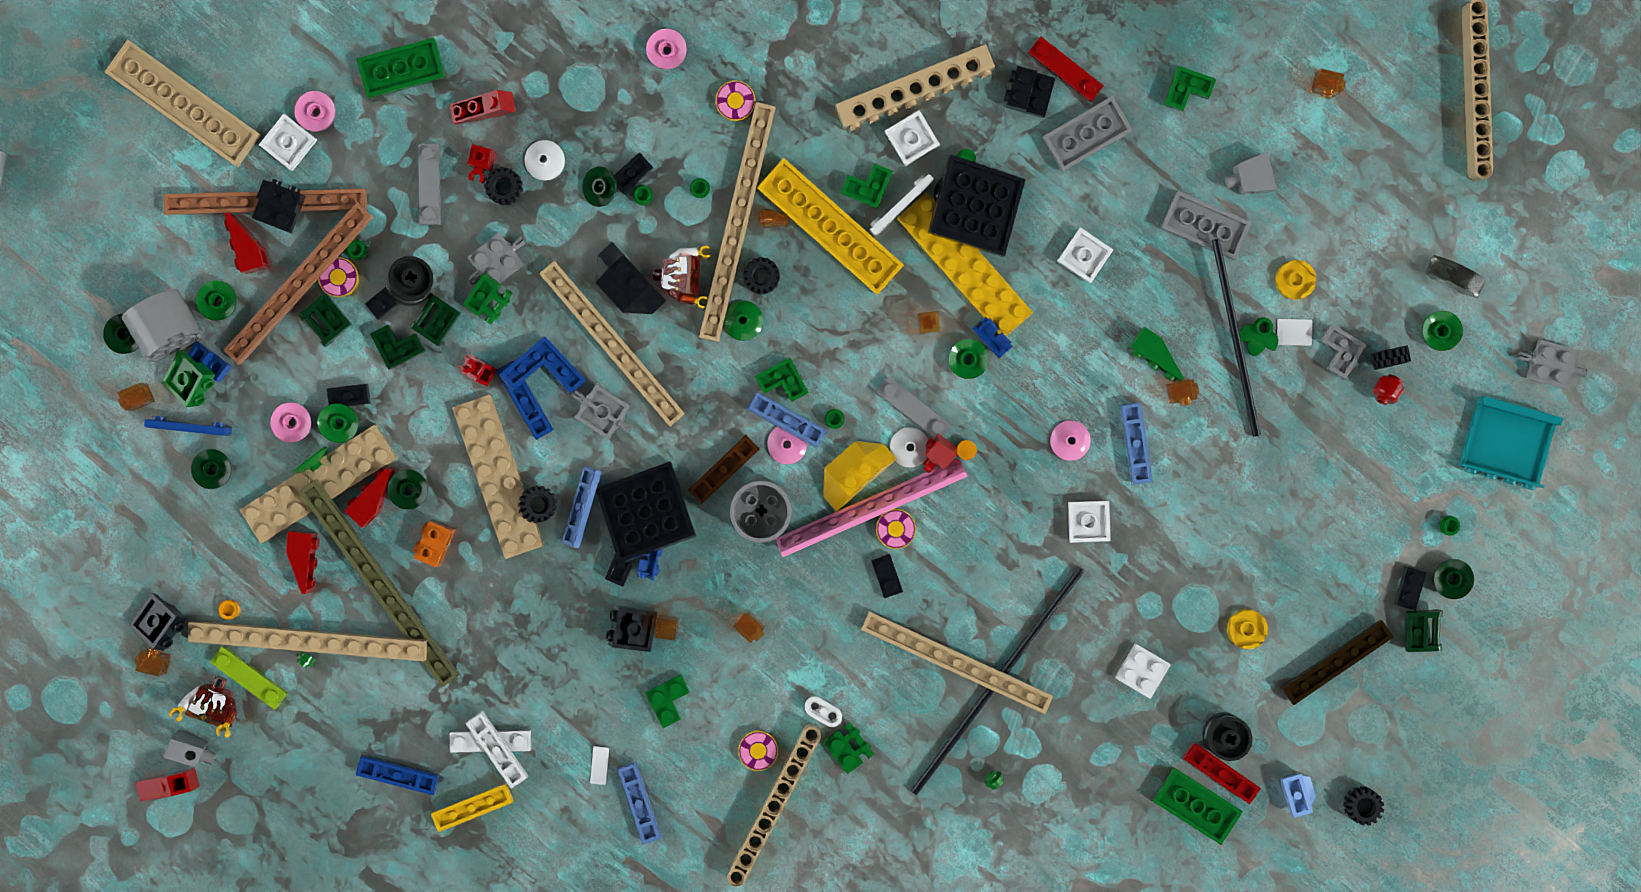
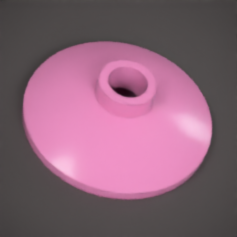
(659, 41)
(306, 107)
(281, 422)
(1060, 444)
(782, 454)

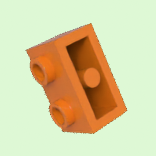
(433, 543)

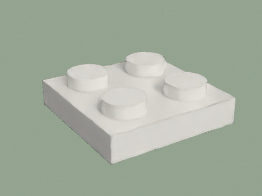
(912, 138)
(288, 142)
(1085, 255)
(1089, 521)
(1142, 671)

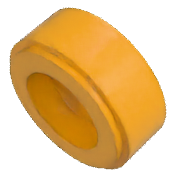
(966, 450)
(229, 609)

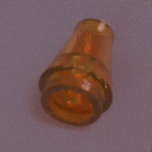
(770, 218)

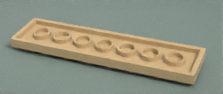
(182, 103)
(338, 473)
(496, 475)

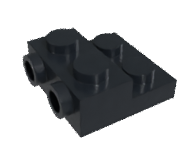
(1029, 91)
(278, 205)
(157, 623)
(631, 628)

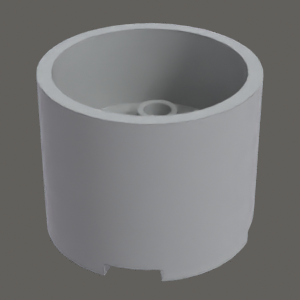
(162, 325)
(749, 521)

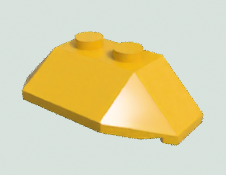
(854, 471)

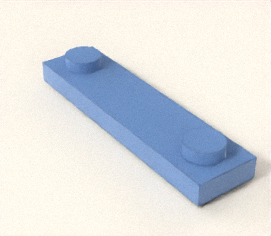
(786, 420)
(1136, 443)
(581, 507)
(639, 803)

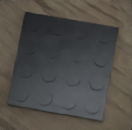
(976, 206)
(645, 512)

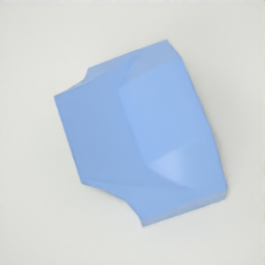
(1298, 794)

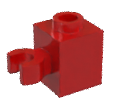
(481, 160)
(477, 369)
(939, 452)

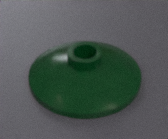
(593, 185)
(114, 336)
(202, 471)
(398, 489)
(1462, 582)

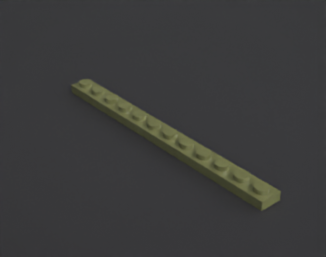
(376, 579)

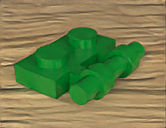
(482, 295)
(844, 752)

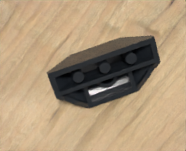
(625, 283)

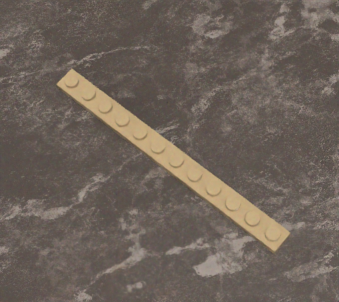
(737, 222)
(307, 640)

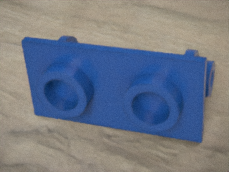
(986, 331)
(649, 567)

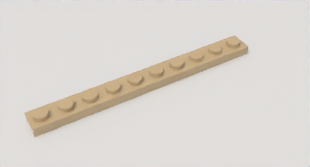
(612, 343)
(957, 662)

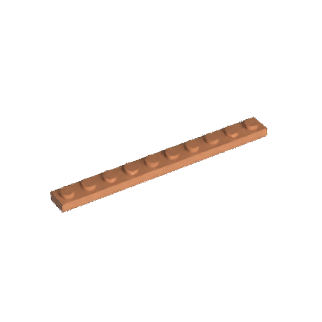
(246, 201)
(298, 283)

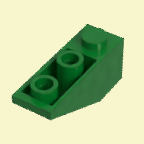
(1153, 349)

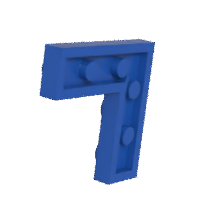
(545, 355)

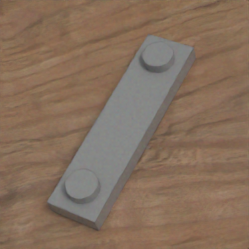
(429, 184)
(913, 408)

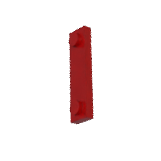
(1065, 69)
(1221, 773)

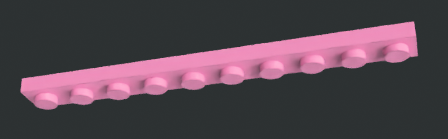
(870, 508)

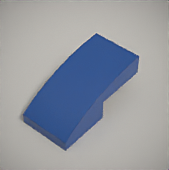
(215, 363)

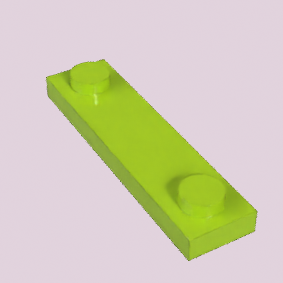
(249, 677)

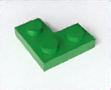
(1186, 82)
(870, 191)
(785, 375)
(662, 699)

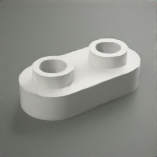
(822, 712)

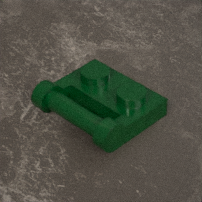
(329, 315)
(440, 322)
(1417, 630)

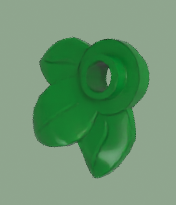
(1258, 339)

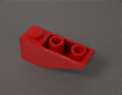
(483, 107)
(248, 250)
(371, 500)
(301, 552)
(167, 785)

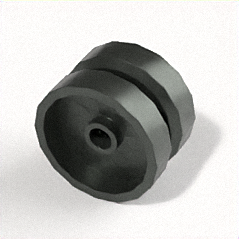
(399, 278)
(1225, 748)

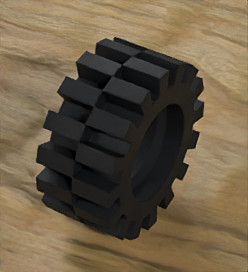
(491, 183)
(749, 272)
(1391, 357)
(546, 496)
(1355, 797)

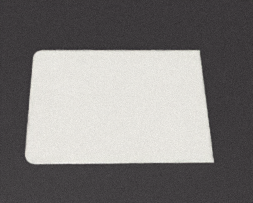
(1294, 332)

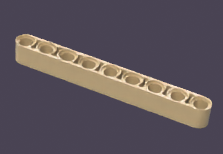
(1482, 81)
(773, 814)

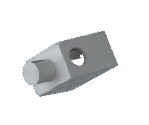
(1253, 176)
(188, 749)

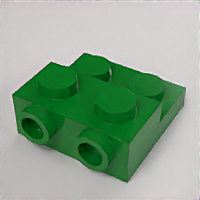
(188, 380)

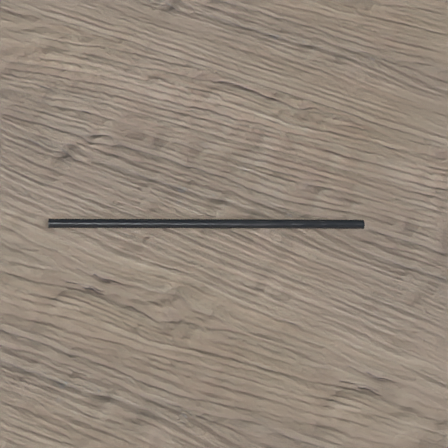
(988, 693)

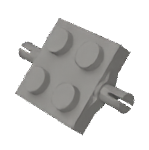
(496, 258)
(1552, 364)
(602, 412)

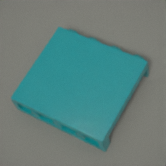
(1508, 442)

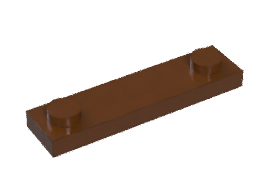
(723, 469)

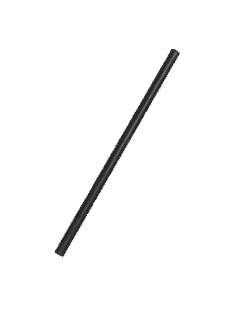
(1236, 337)

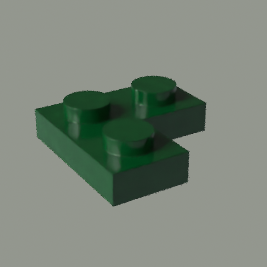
(395, 352)

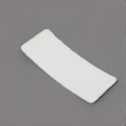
(599, 765)

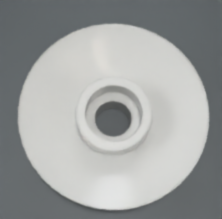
(548, 169)
(902, 439)

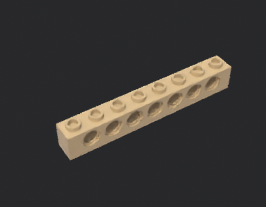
(979, 56)

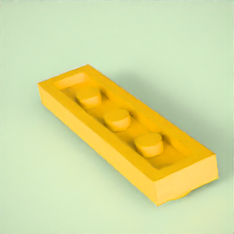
(472, 807)

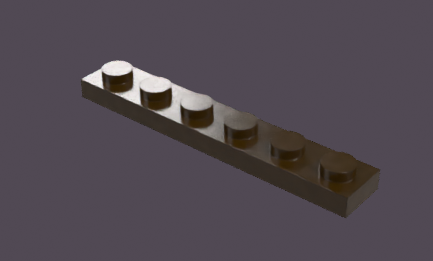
(1337, 662)

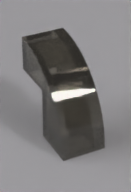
(1455, 274)

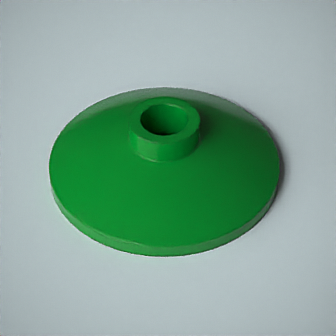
(207, 298)
(752, 326)
(1451, 328)
(973, 349)
(331, 429)
(312, 462)

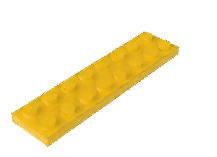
(830, 226)
(966, 270)

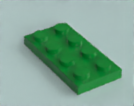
(401, 68)
(1197, 806)

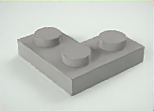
(1347, 350)

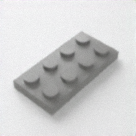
(1087, 134)
(1204, 222)

